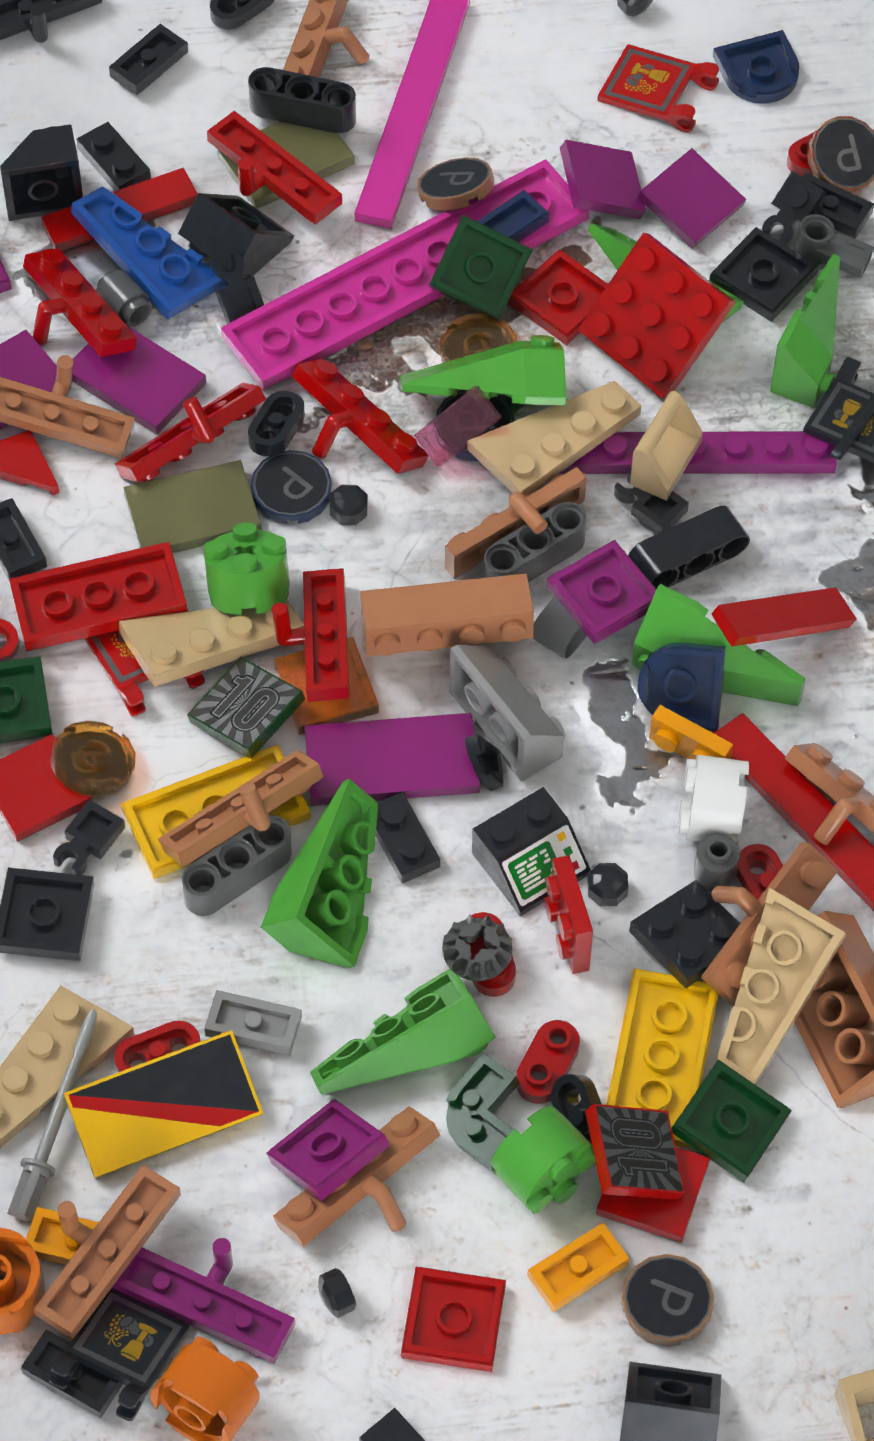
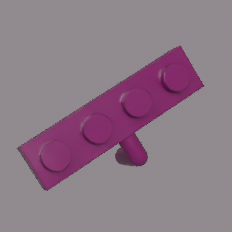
(207, 1302)

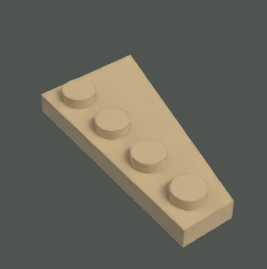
(547, 442)
(198, 640)
(781, 973)
(41, 1057)

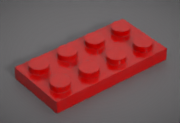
(96, 595)

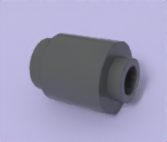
(124, 297)
(716, 861)

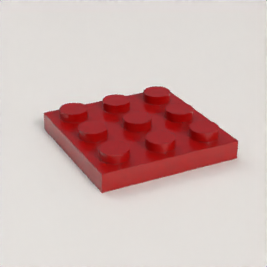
(656, 315)

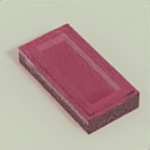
(456, 425)

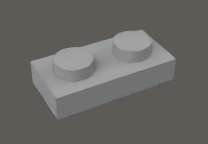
(254, 1022)

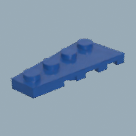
(160, 266)

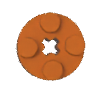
(21, 1282)
(206, 1393)

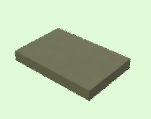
(317, 149)
(191, 506)

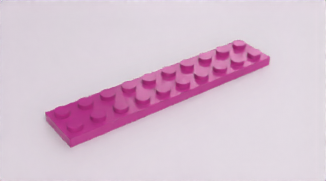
(379, 284)

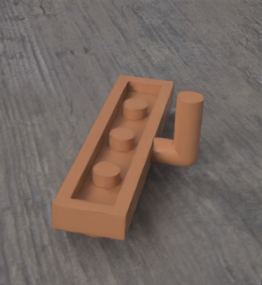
(317, 34)
(64, 417)
(469, 548)
(839, 784)
(242, 807)
(800, 880)
(308, 1217)
(104, 1250)

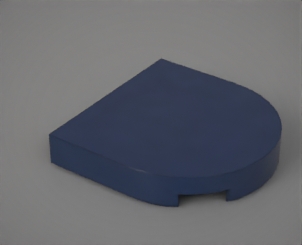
(759, 67)
(686, 681)

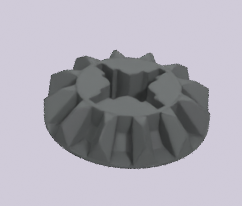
(488, 962)

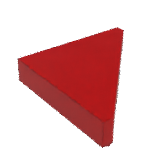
(24, 463)

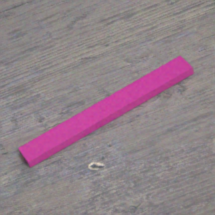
(411, 113)

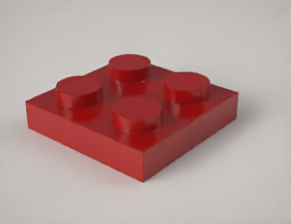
(569, 911)

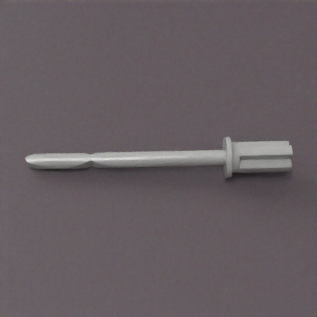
(36, 1170)

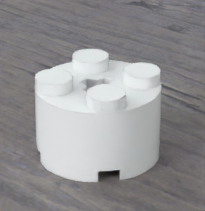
(715, 797)

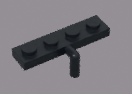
(34, 15)

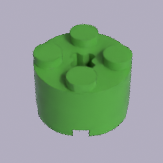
(246, 570)
(543, 1160)

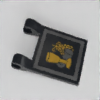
(840, 408)
(124, 1343)

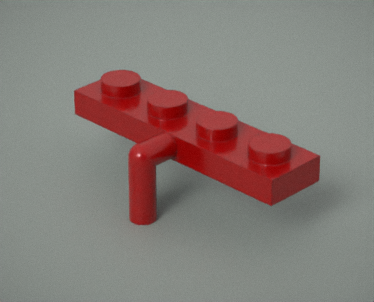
(269, 165)
(79, 303)
(359, 415)
(201, 426)
(322, 634)

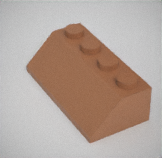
(446, 615)
(840, 1017)

